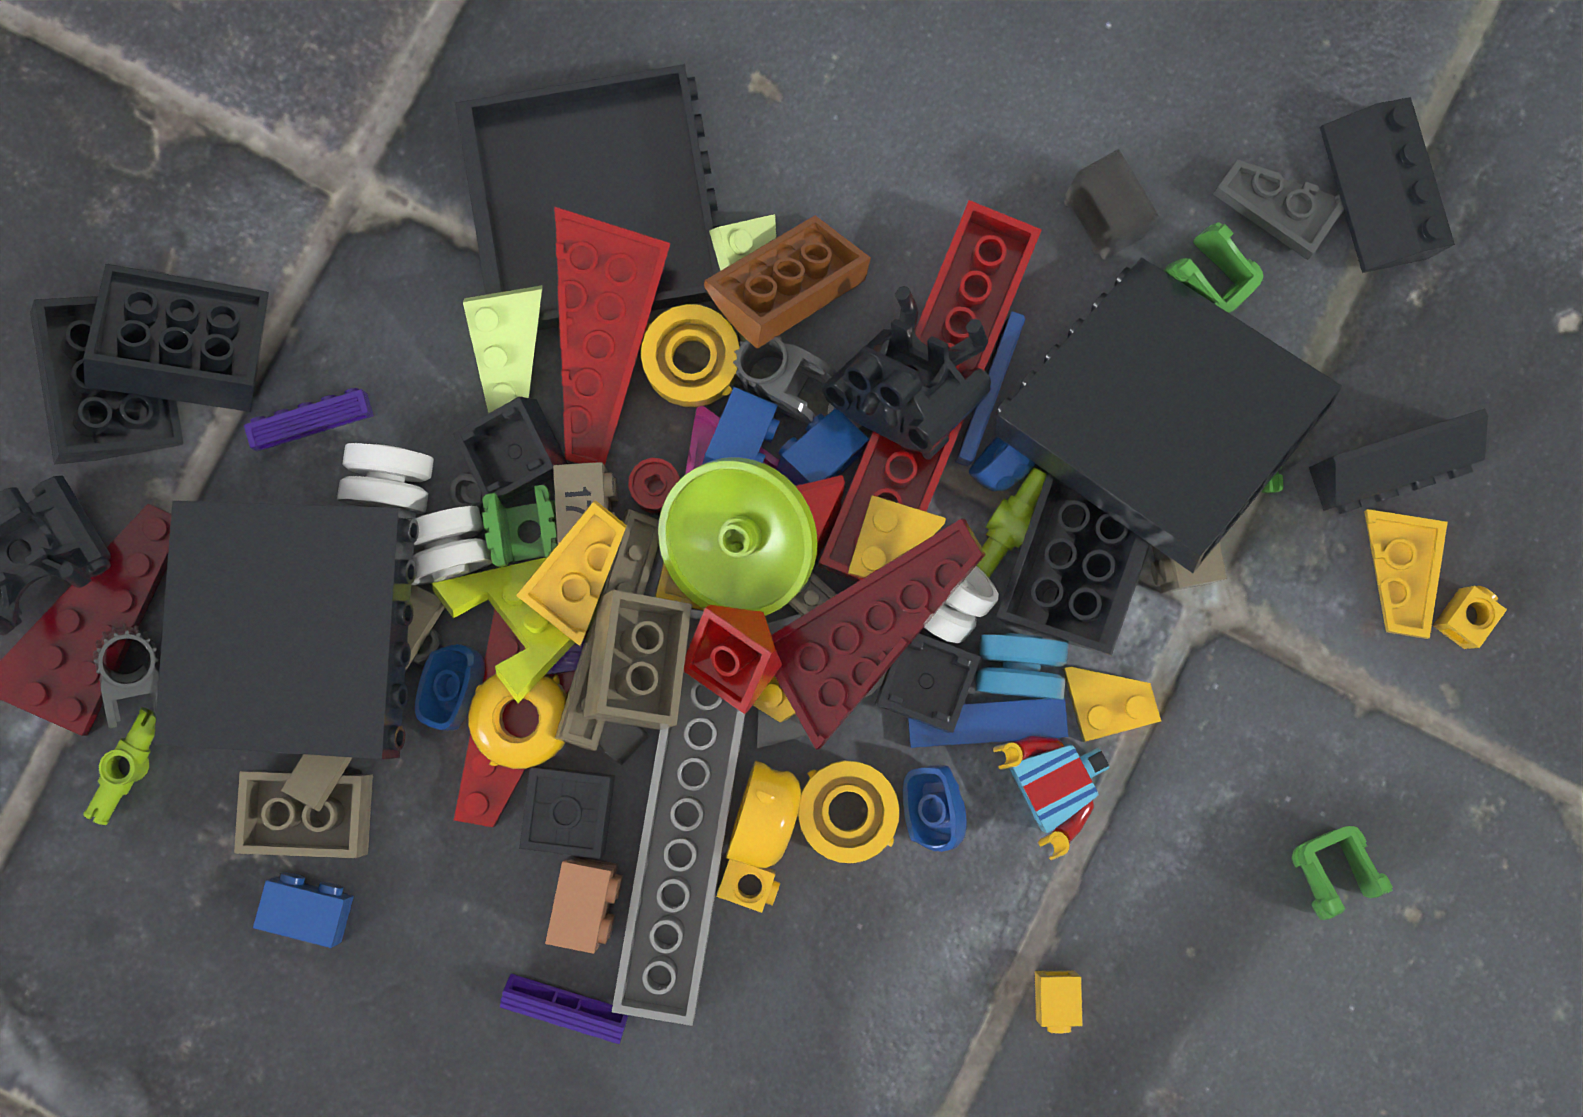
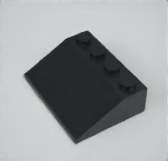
(175, 338)
(86, 420)
(1073, 572)

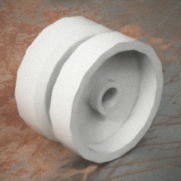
(385, 477)
(447, 547)
(957, 615)

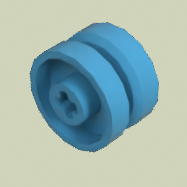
(1022, 663)

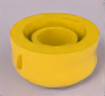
(684, 325)
(497, 743)
(765, 817)
(871, 835)

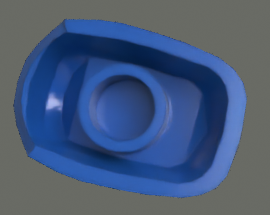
(1000, 466)
(448, 686)
(934, 808)

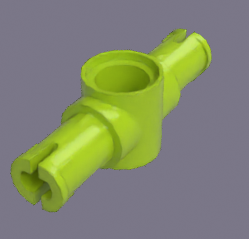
(1010, 522)
(111, 780)

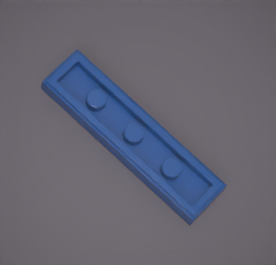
(996, 373)
(996, 723)

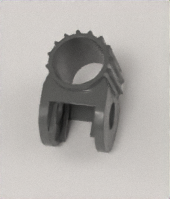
(788, 381)
(123, 685)

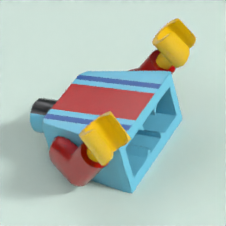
(1055, 785)

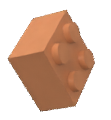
(582, 904)

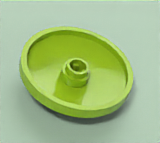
(737, 536)

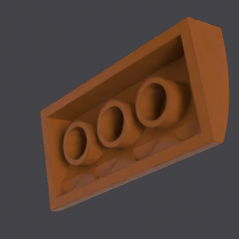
(787, 280)

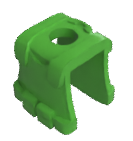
(1220, 249)
(504, 527)
(1352, 841)

